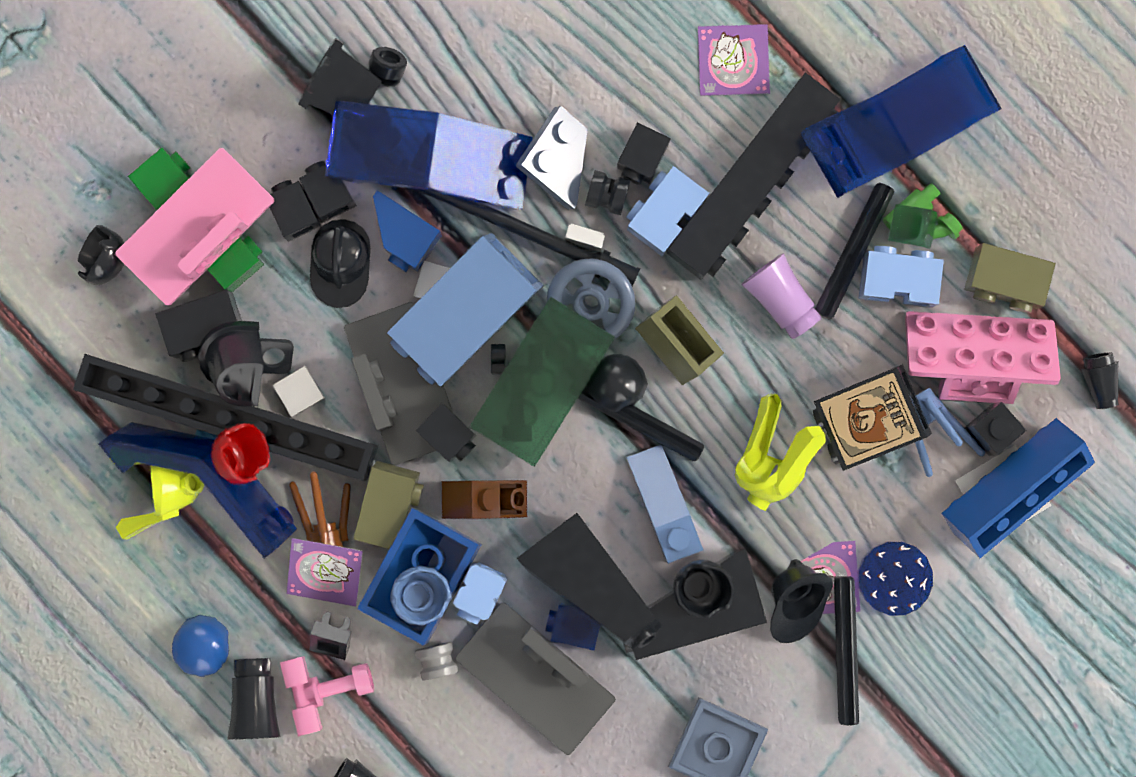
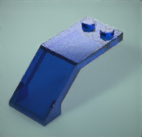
(901, 122)
(427, 153)
(247, 504)

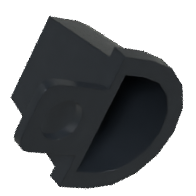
(339, 79)
(234, 360)

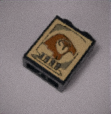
(871, 418)

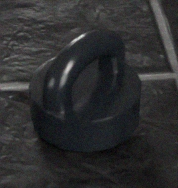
(387, 65)

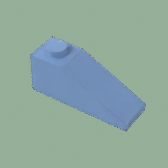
(664, 504)

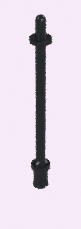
(531, 232)

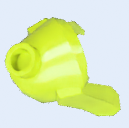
(756, 466)
(171, 493)

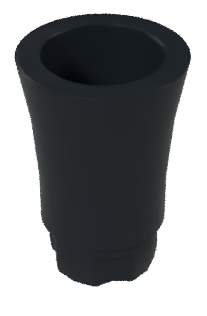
(253, 701)

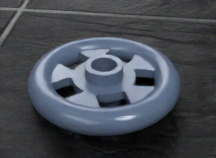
(618, 288)

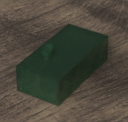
(542, 382)

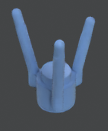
(935, 410)

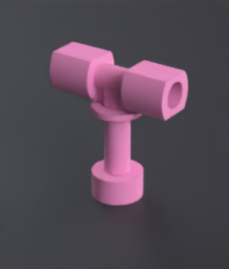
(310, 693)

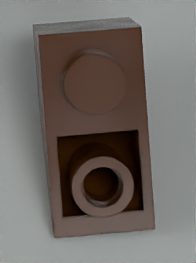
(484, 499)

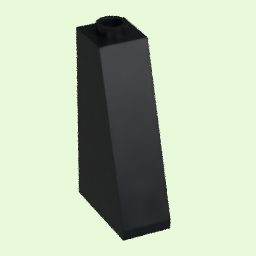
(587, 577)
(683, 629)

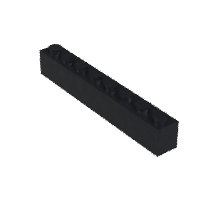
(213, 415)

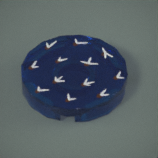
(895, 578)

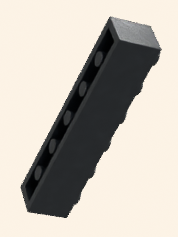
(751, 179)

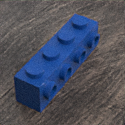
(1018, 487)

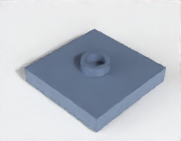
(717, 743)

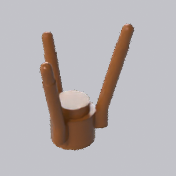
(324, 531)

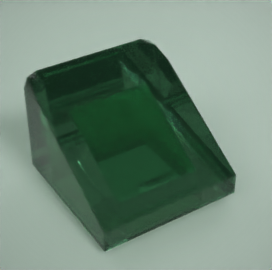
(913, 226)

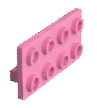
(195, 226)
(981, 354)

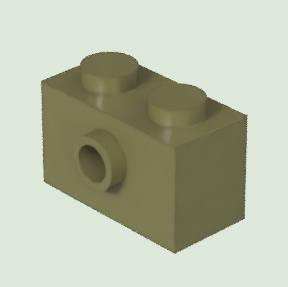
(1009, 277)
(679, 340)
(387, 503)

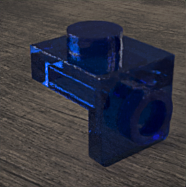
(572, 627)

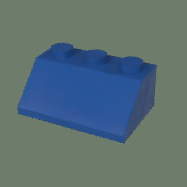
(419, 543)

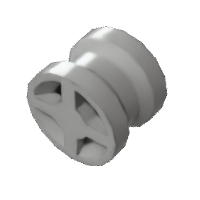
(436, 661)

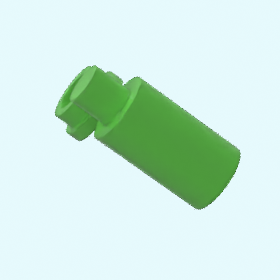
(947, 224)

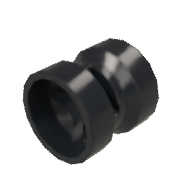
(599, 192)

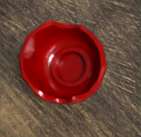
(240, 453)

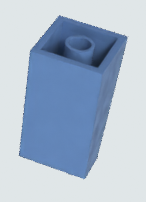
(464, 310)

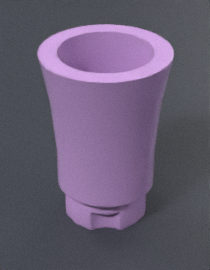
(783, 296)

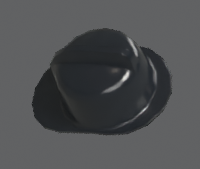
(340, 263)
(799, 601)

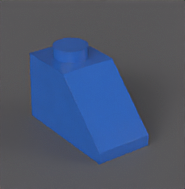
(404, 234)

